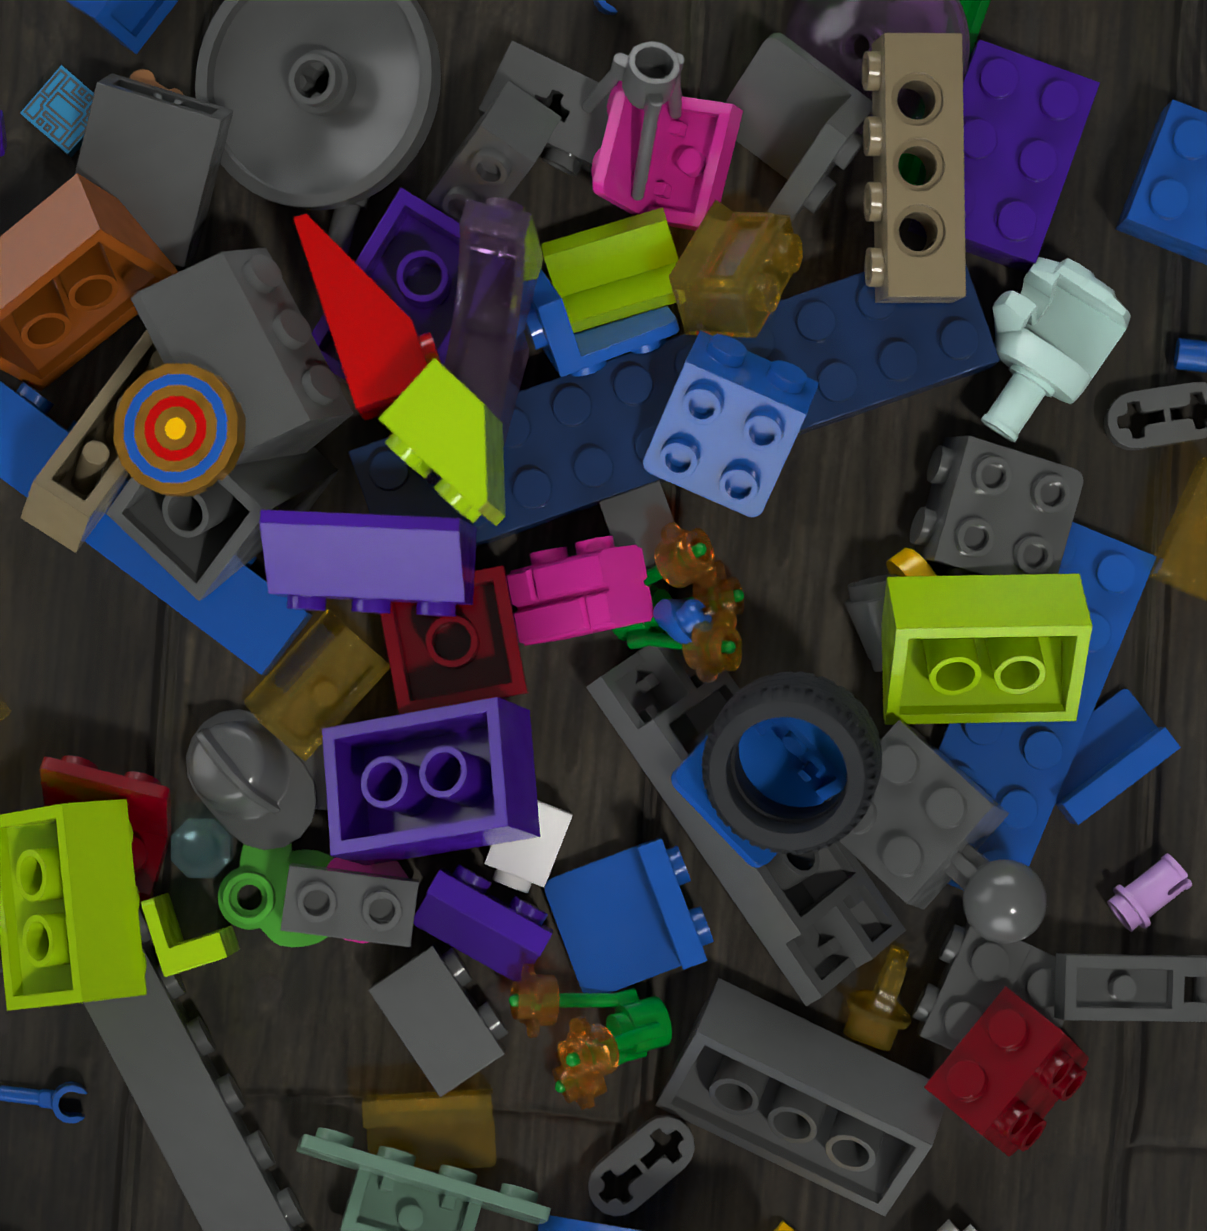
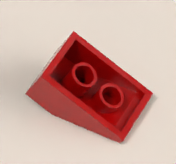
(369, 329)

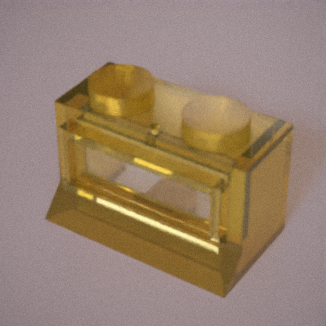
(734, 271)

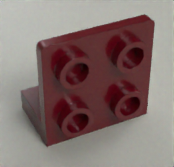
(148, 803)

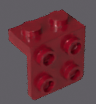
(1009, 1073)

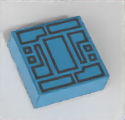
(61, 110)

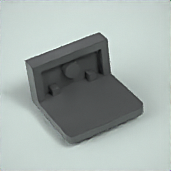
(798, 121)
(995, 509)

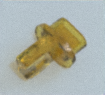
(877, 1013)

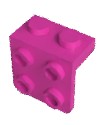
(686, 161)

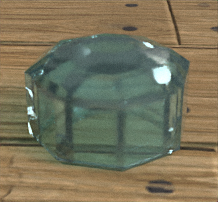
(201, 848)

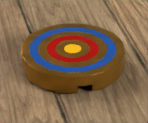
(179, 429)

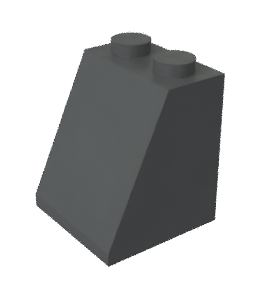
(218, 531)

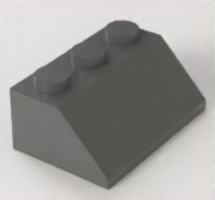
(245, 327)

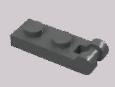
(1129, 987)

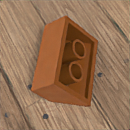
(70, 279)

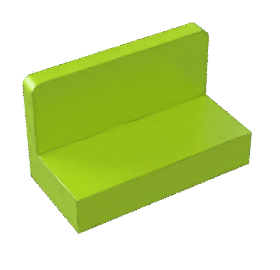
(613, 269)
(175, 953)

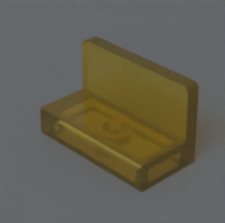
(1183, 550)
(316, 684)
(435, 1129)

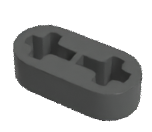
(1152, 401)
(631, 1152)

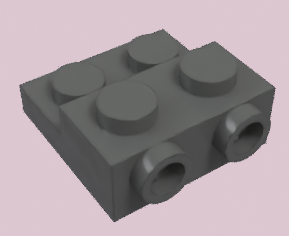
(975, 977)

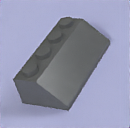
(803, 1098)

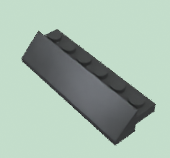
(808, 909)

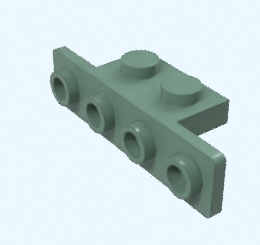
(401, 1197)

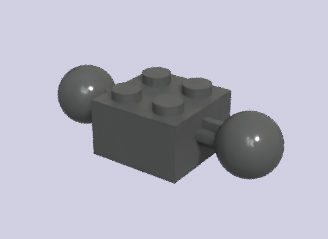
(929, 831)

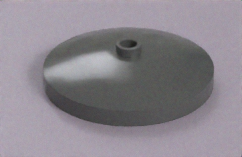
(291, 134)

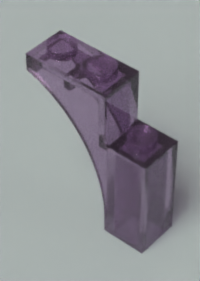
(492, 303)

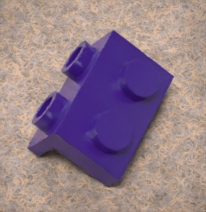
(482, 925)

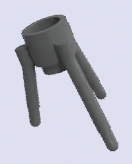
(649, 80)

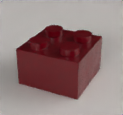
(457, 657)

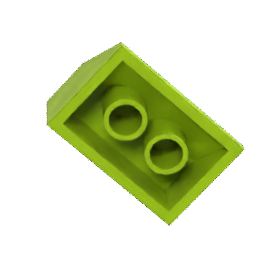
(984, 648)
(69, 905)

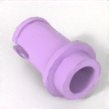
(1148, 893)

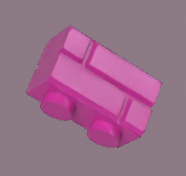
(580, 593)

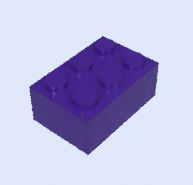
(1017, 150)
(416, 265)
(430, 782)

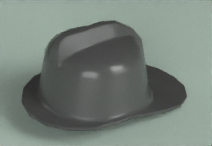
(251, 780)

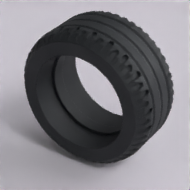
(777, 825)

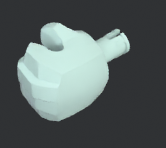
(1052, 339)

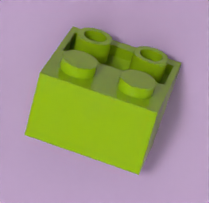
(451, 431)

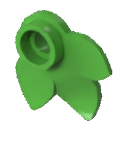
(269, 873)

